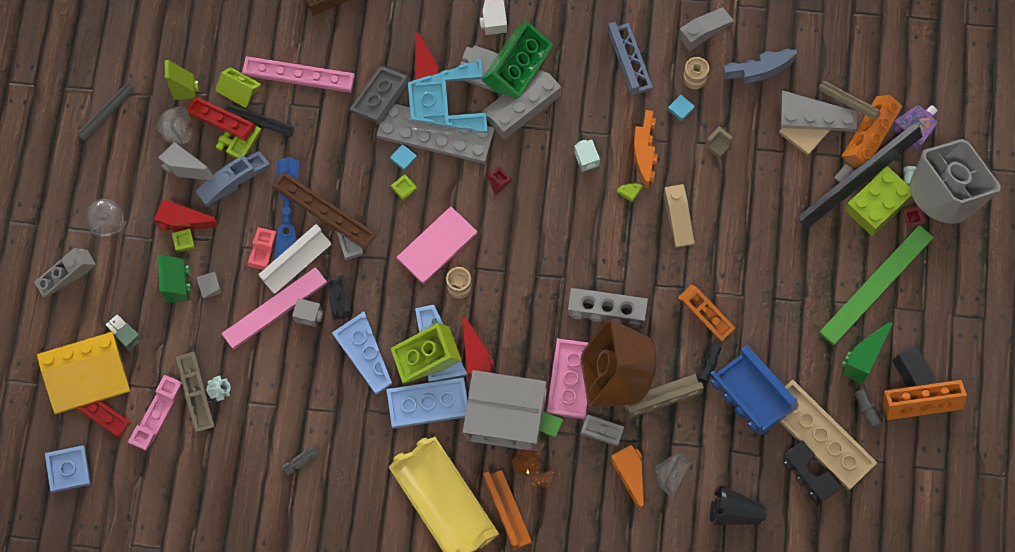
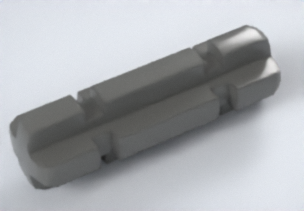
(300, 460)

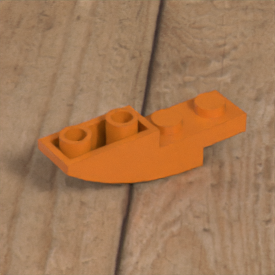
(644, 151)

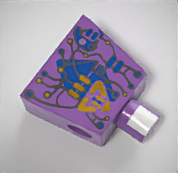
(922, 118)

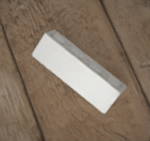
(294, 259)

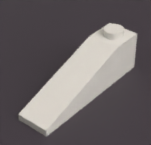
(494, 17)

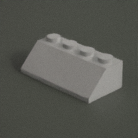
(511, 113)

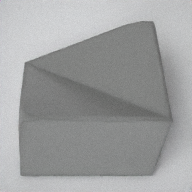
(209, 285)

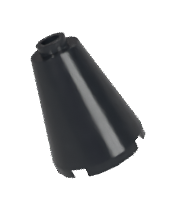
(735, 508)

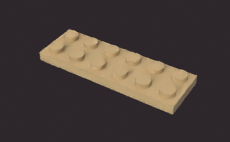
(827, 439)

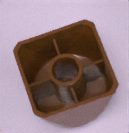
(618, 366)

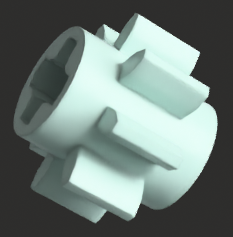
(218, 388)

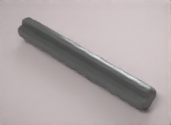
(105, 111)

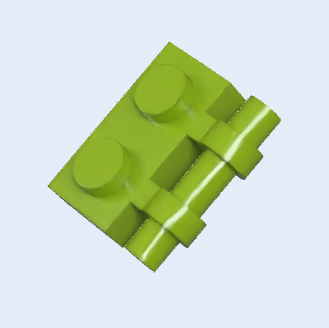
(237, 147)

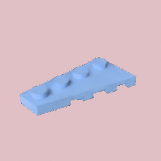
(427, 317)

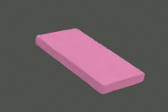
(437, 245)
(567, 385)

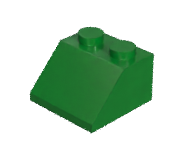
(173, 279)

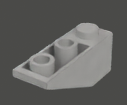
(65, 271)

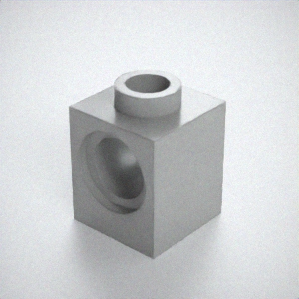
(307, 312)

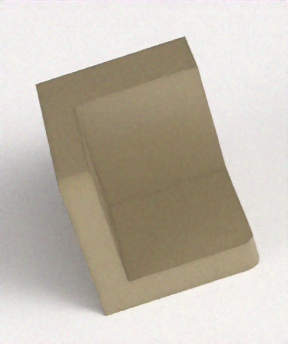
(719, 142)

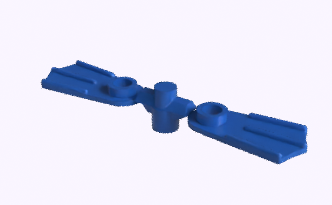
(283, 240)

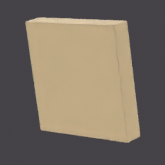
(804, 139)

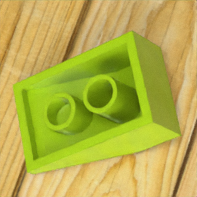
(426, 353)

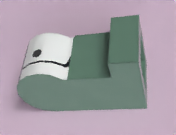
(123, 332)

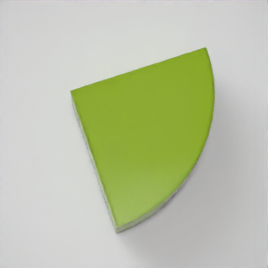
(630, 191)

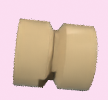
(696, 73)
(459, 282)

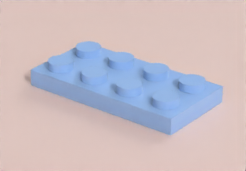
(427, 402)

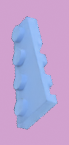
(361, 348)

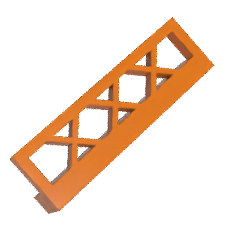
(507, 509)

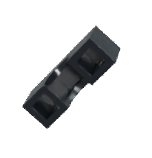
(819, 487)

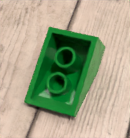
(860, 361)

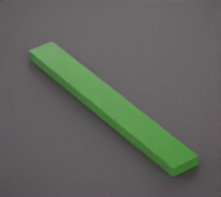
(876, 285)

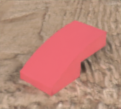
(262, 248)

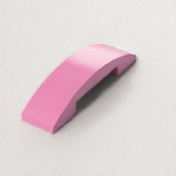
(156, 414)

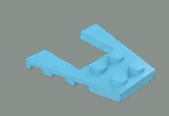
(429, 99)

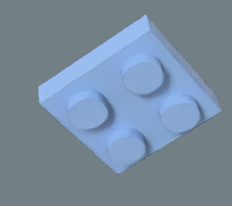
(67, 469)

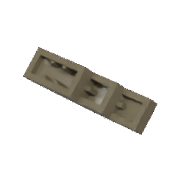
(195, 391)

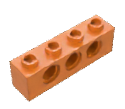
(871, 131)
(924, 400)

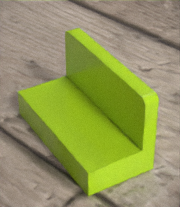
(237, 86)

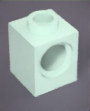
(586, 155)

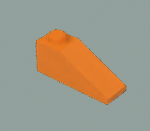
(706, 312)
(629, 468)

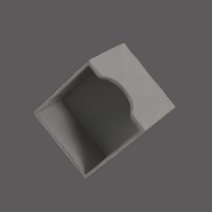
(505, 410)

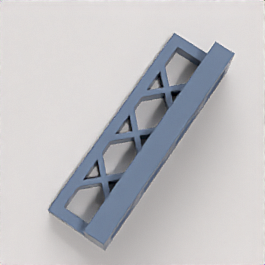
(625, 60)

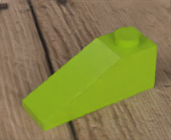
(180, 81)

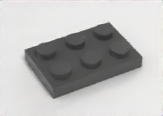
(380, 94)

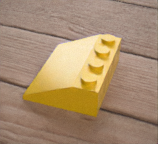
(83, 372)

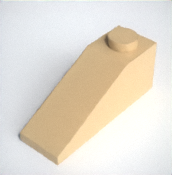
(679, 215)

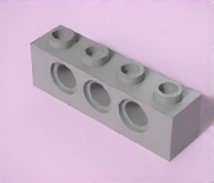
(617, 302)

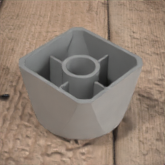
(952, 182)

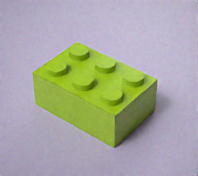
(879, 201)

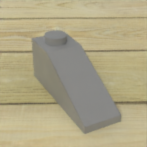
(704, 28)
(183, 164)

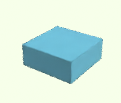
(681, 108)
(403, 157)

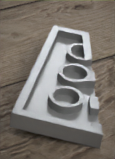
(807, 113)

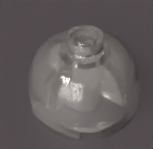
(174, 126)
(104, 217)

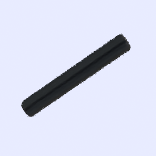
(261, 121)

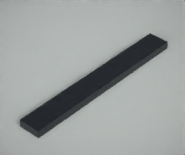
(860, 176)

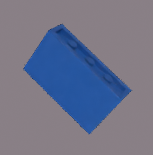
(754, 391)

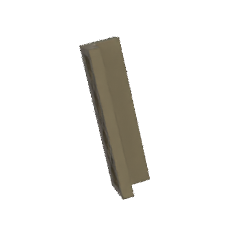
(666, 395)

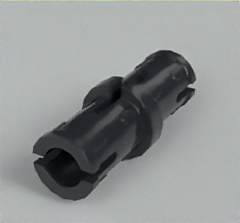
(709, 363)

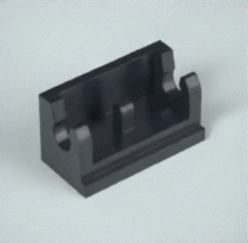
(338, 298)
(913, 368)

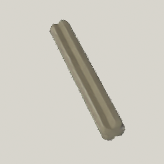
(849, 100)

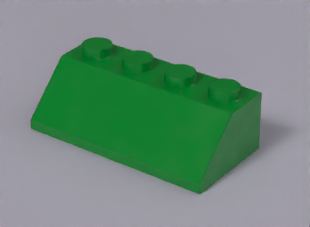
(517, 61)

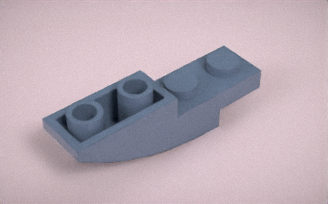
(767, 66)
(231, 176)

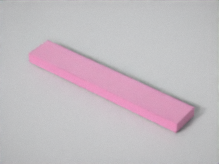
(298, 74)
(274, 308)

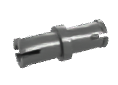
(868, 408)

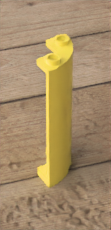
(442, 498)

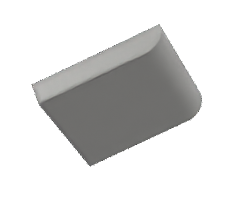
(843, 173)

